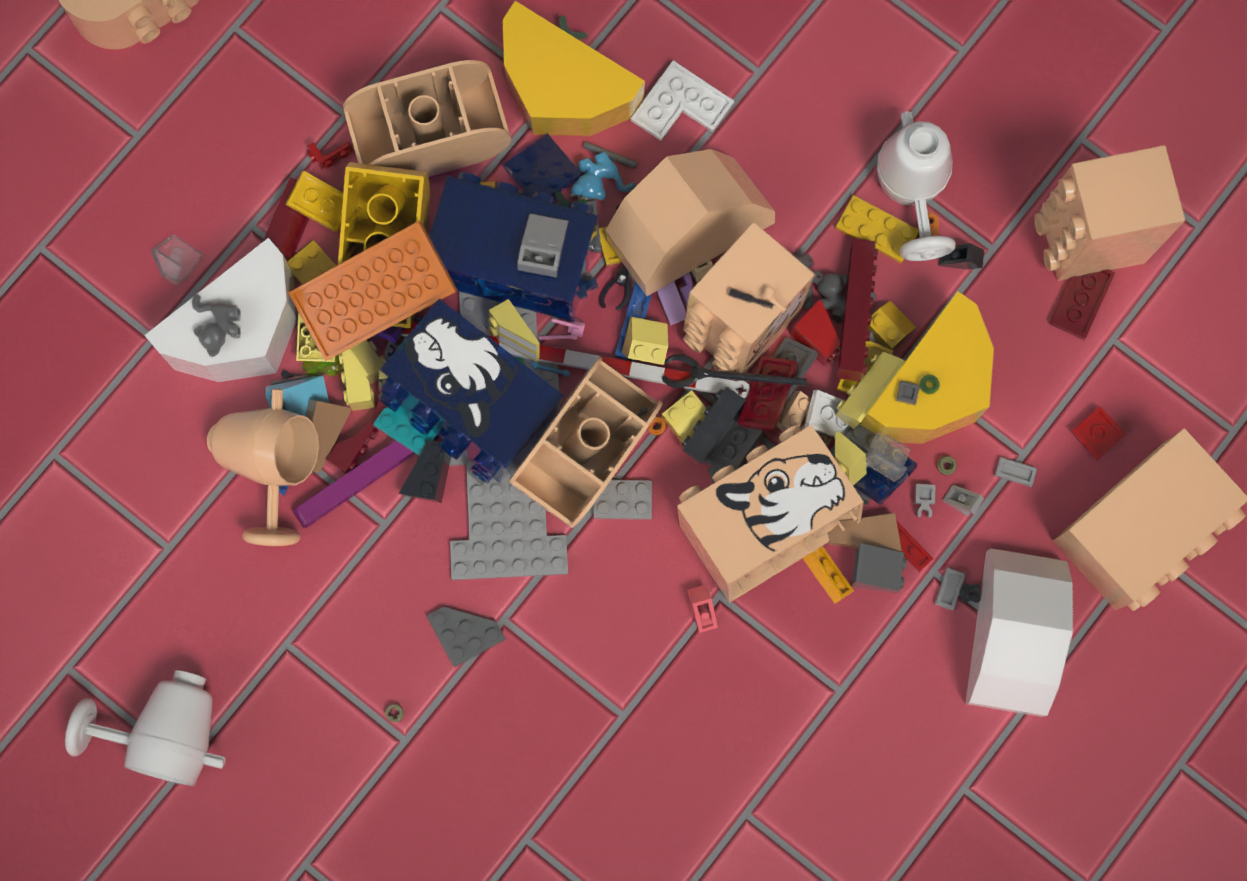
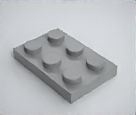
(625, 500)

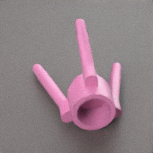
(575, 328)

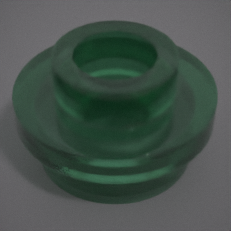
(929, 378)

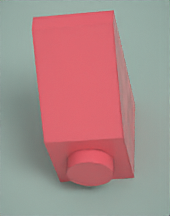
(702, 608)

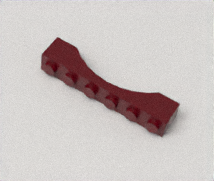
(346, 453)

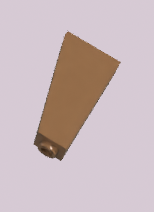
(328, 423)
(873, 531)

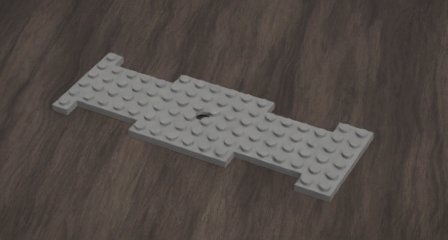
(504, 523)

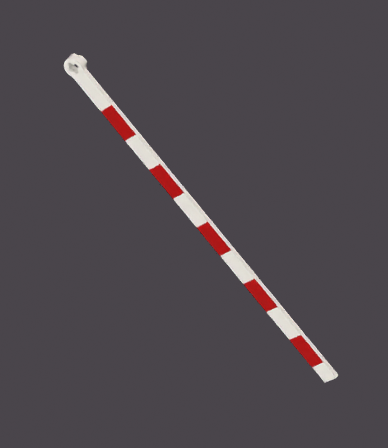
(624, 368)

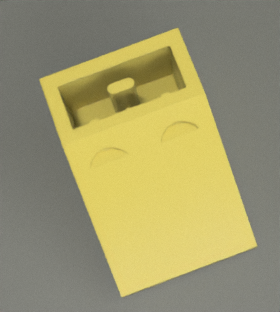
(306, 347)
(359, 390)

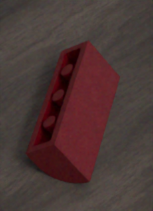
(287, 225)

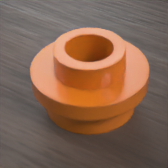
(661, 422)

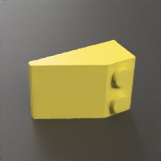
(684, 416)

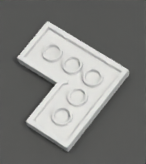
(678, 93)

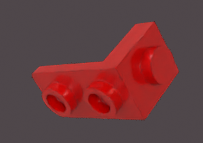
(328, 160)

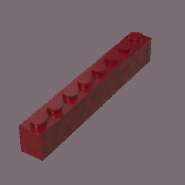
(856, 310)

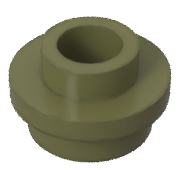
(946, 459)

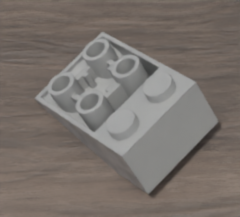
(542, 245)

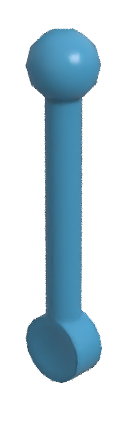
(535, 365)

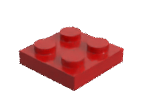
(1098, 433)

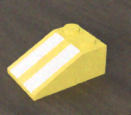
(512, 330)

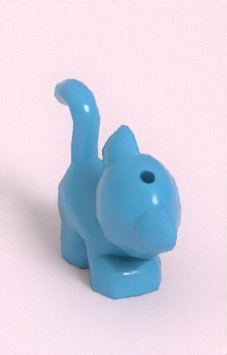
(591, 185)

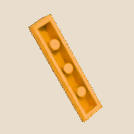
(828, 574)

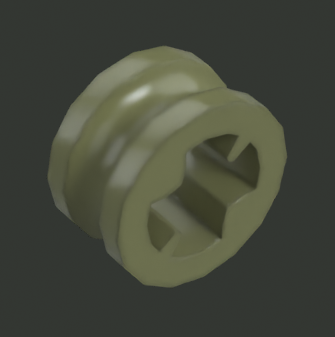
(391, 718)

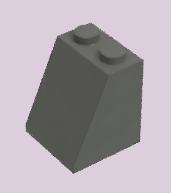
(878, 569)

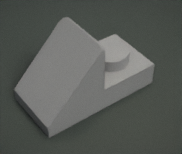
(963, 500)

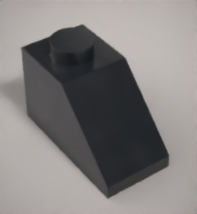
(963, 257)

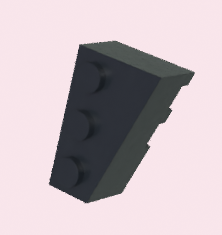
(428, 475)

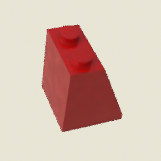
(818, 333)

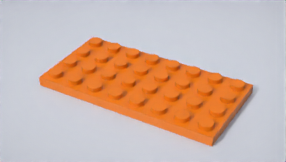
(372, 291)

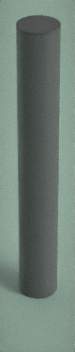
(613, 156)

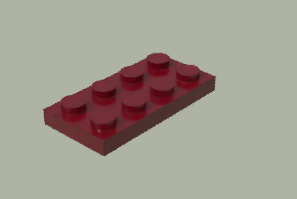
(1081, 302)
(767, 400)

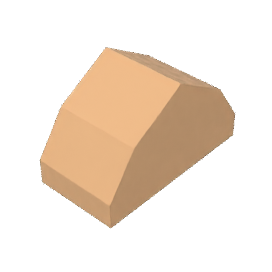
(685, 216)

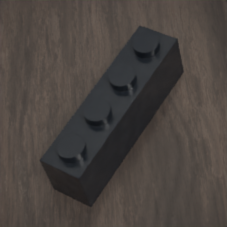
(713, 425)

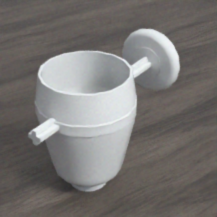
(912, 172)
(168, 736)

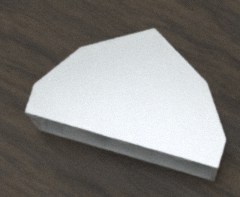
(268, 316)
(1021, 633)

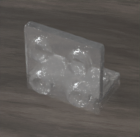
(887, 456)

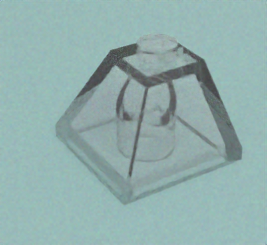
(176, 259)

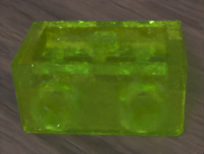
(328, 368)

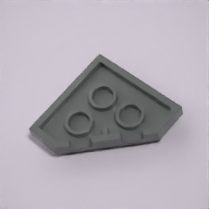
(464, 634)

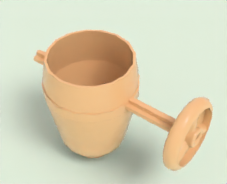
(269, 449)

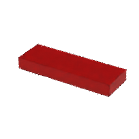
(912, 549)

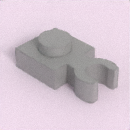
(924, 496)

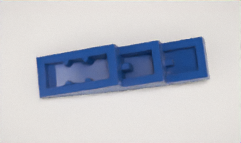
(637, 308)

